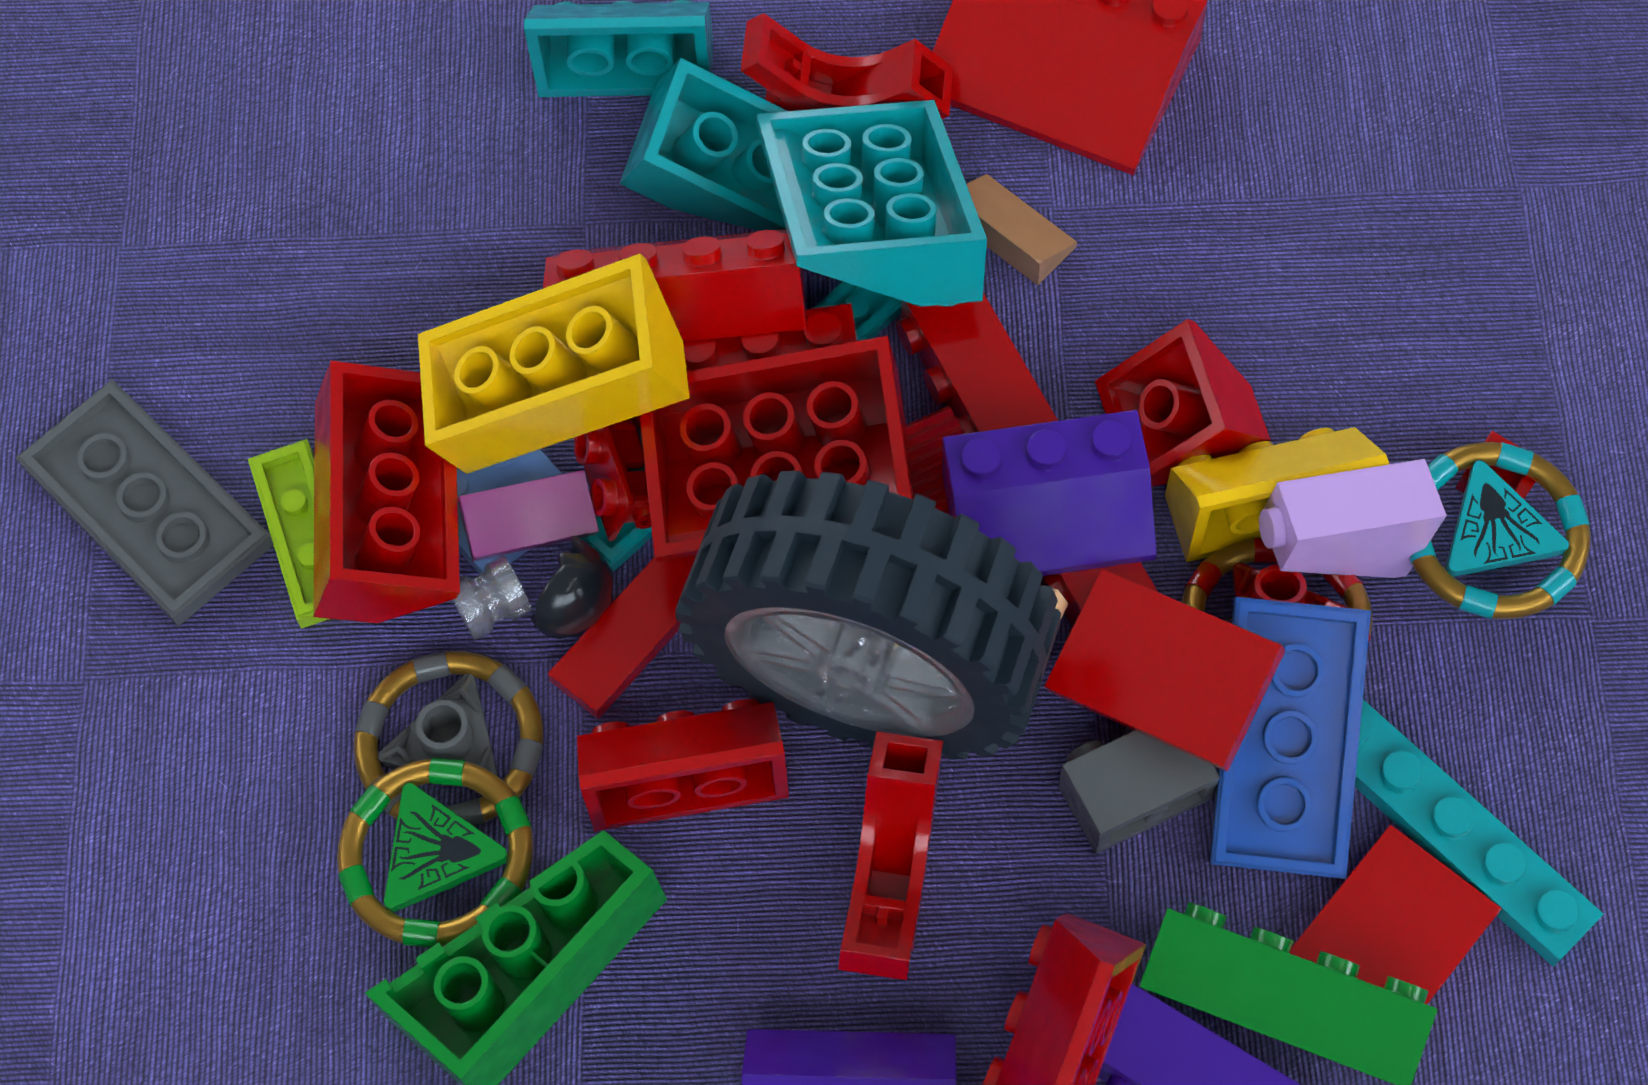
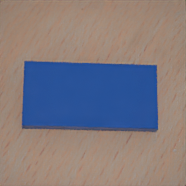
(1295, 771)

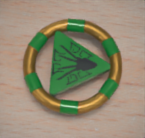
(432, 849)

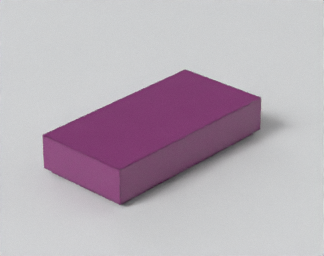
(527, 515)

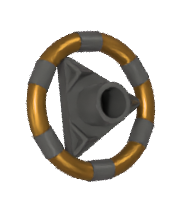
(450, 725)

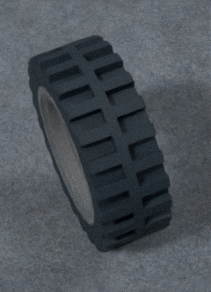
(869, 613)

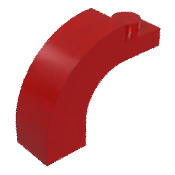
(811, 79)
(892, 856)

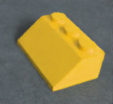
(1223, 496)

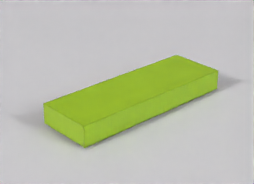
(287, 498)

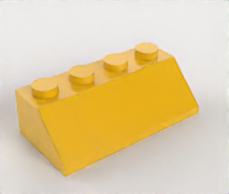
(550, 366)

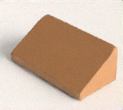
(1018, 231)

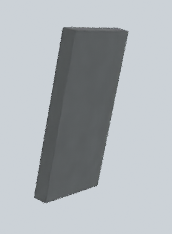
(145, 502)

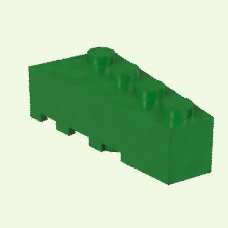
(523, 963)

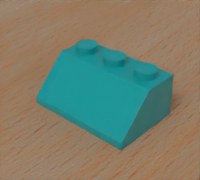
(614, 46)

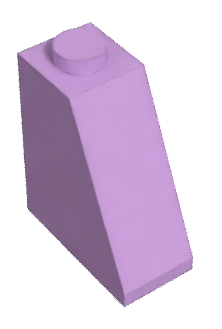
(1353, 520)

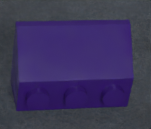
(1058, 490)
(848, 1058)

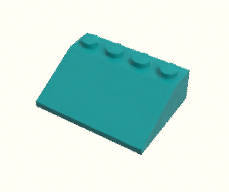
(877, 200)

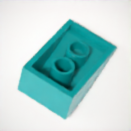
(704, 150)

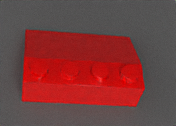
(1072, 69)
(711, 283)
(771, 415)
(1071, 1007)

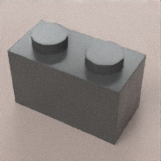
(1131, 786)

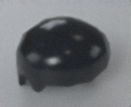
(575, 593)

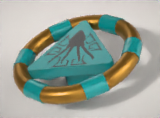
(1503, 530)

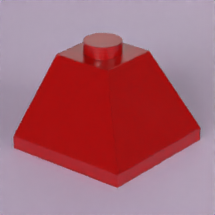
(1185, 400)

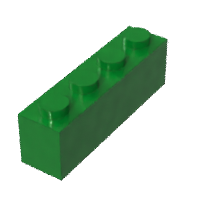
(1289, 997)

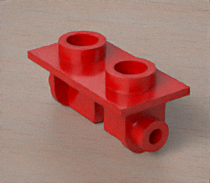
(615, 492)

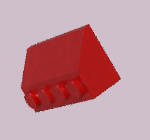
(379, 499)

